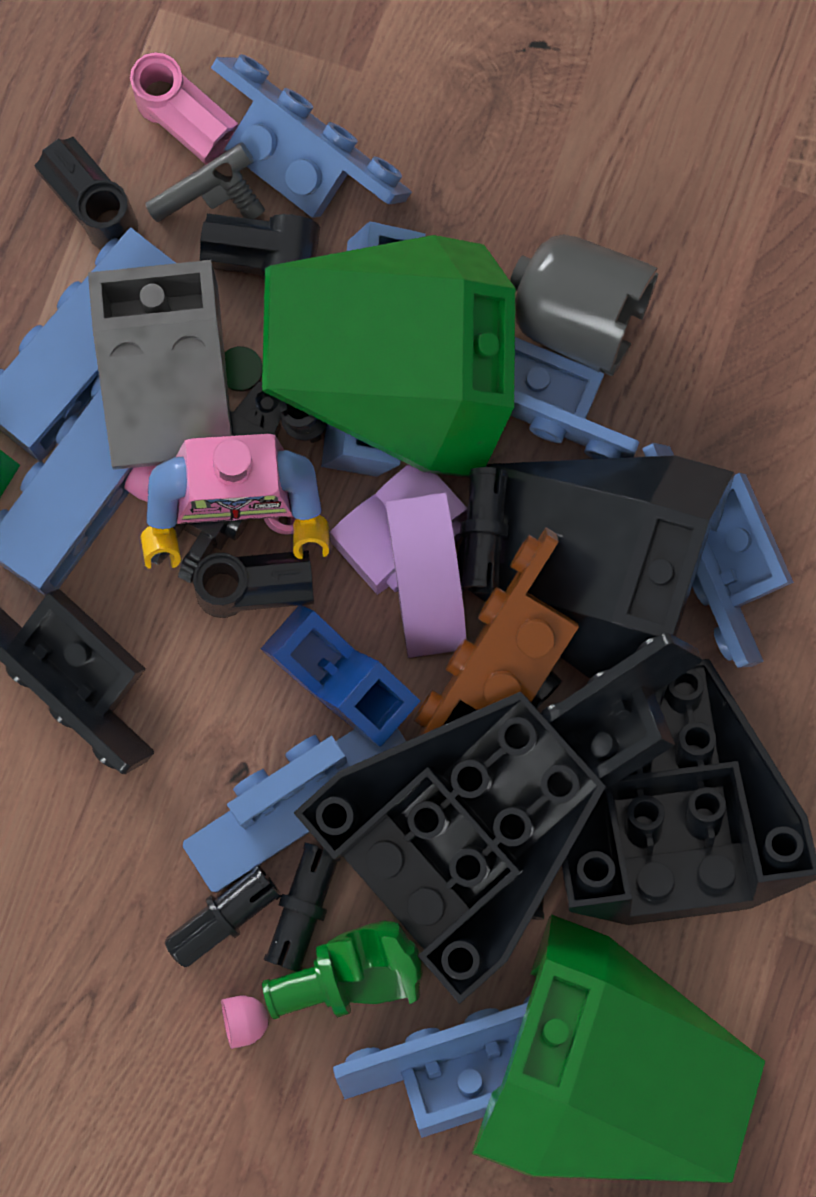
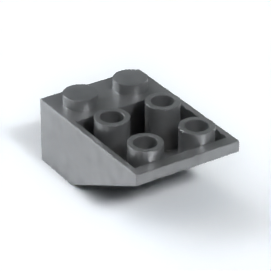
(159, 359)

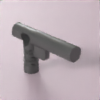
(212, 187)

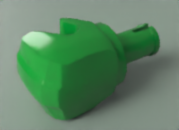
(355, 967)

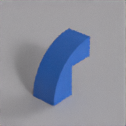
(339, 676)

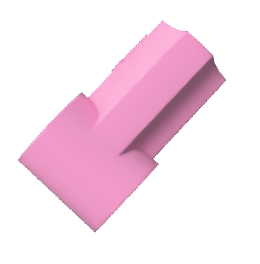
(183, 109)

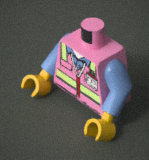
(232, 481)

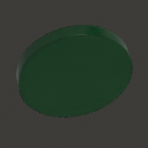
(242, 368)

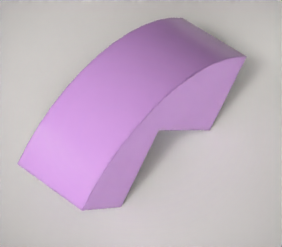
(426, 574)

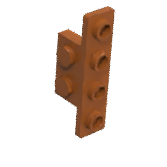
(513, 648)

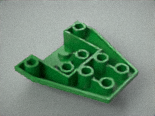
(397, 348)
(617, 1074)

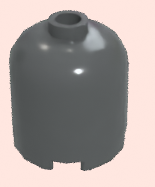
(581, 299)

